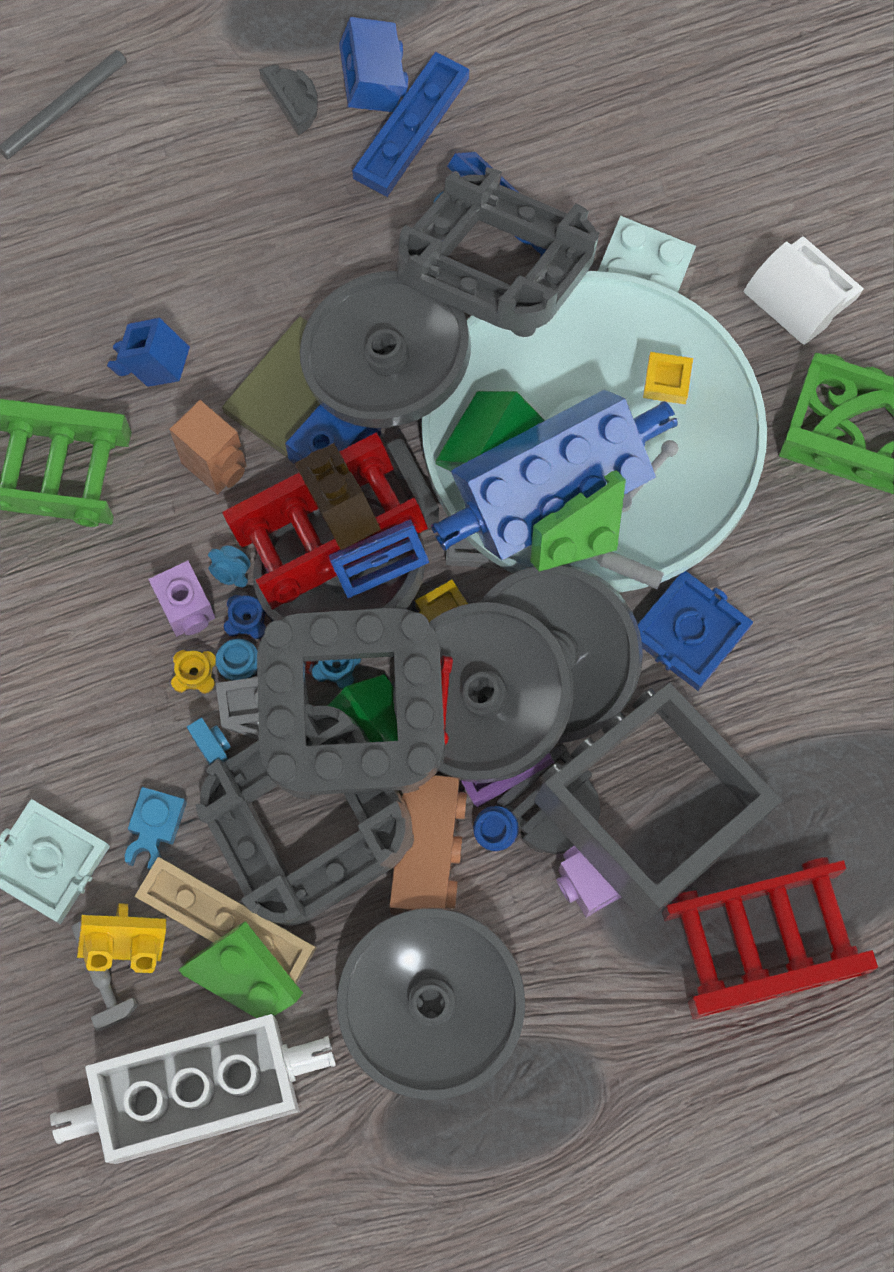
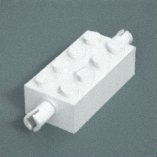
(191, 1089)

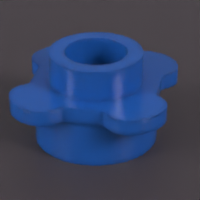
(236, 625)

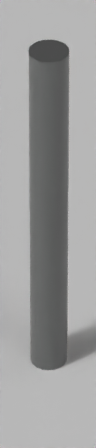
(62, 104)

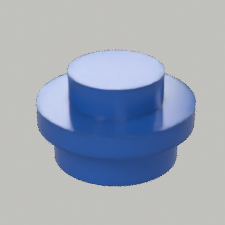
(495, 828)

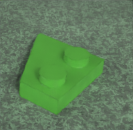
(581, 527)
(243, 973)

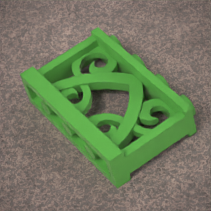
(820, 447)

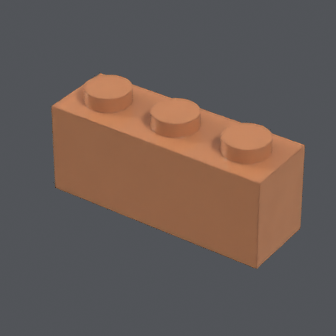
(424, 871)

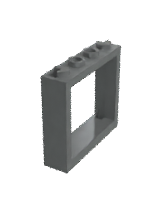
(600, 847)

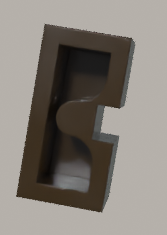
(337, 496)

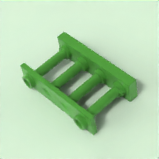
(62, 427)

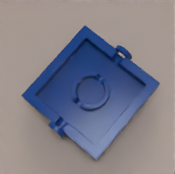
(692, 629)

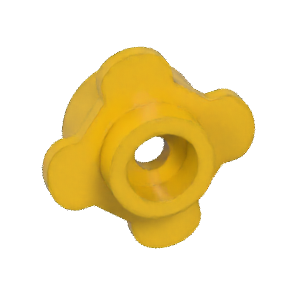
(187, 660)

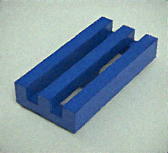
(371, 545)

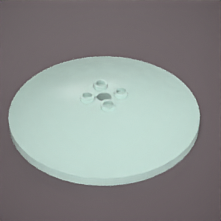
(605, 342)

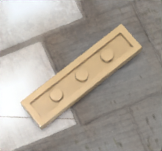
(216, 914)

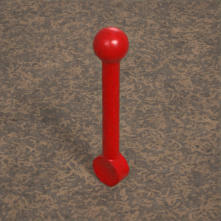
(446, 667)

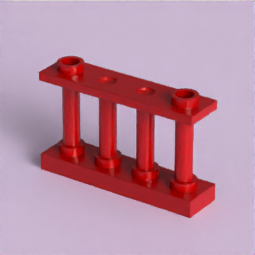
(291, 502)
(757, 982)

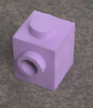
(182, 599)
(584, 883)

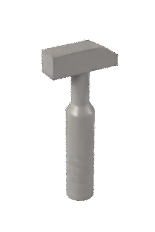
(629, 568)
(115, 1012)

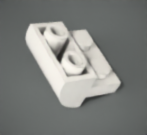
(802, 289)

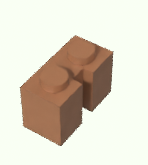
(209, 447)

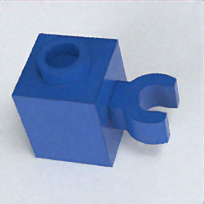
(150, 353)

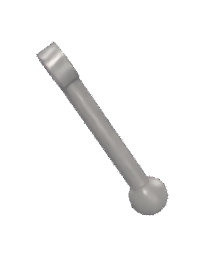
(669, 449)

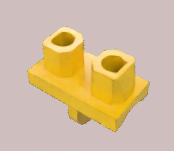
(121, 939)

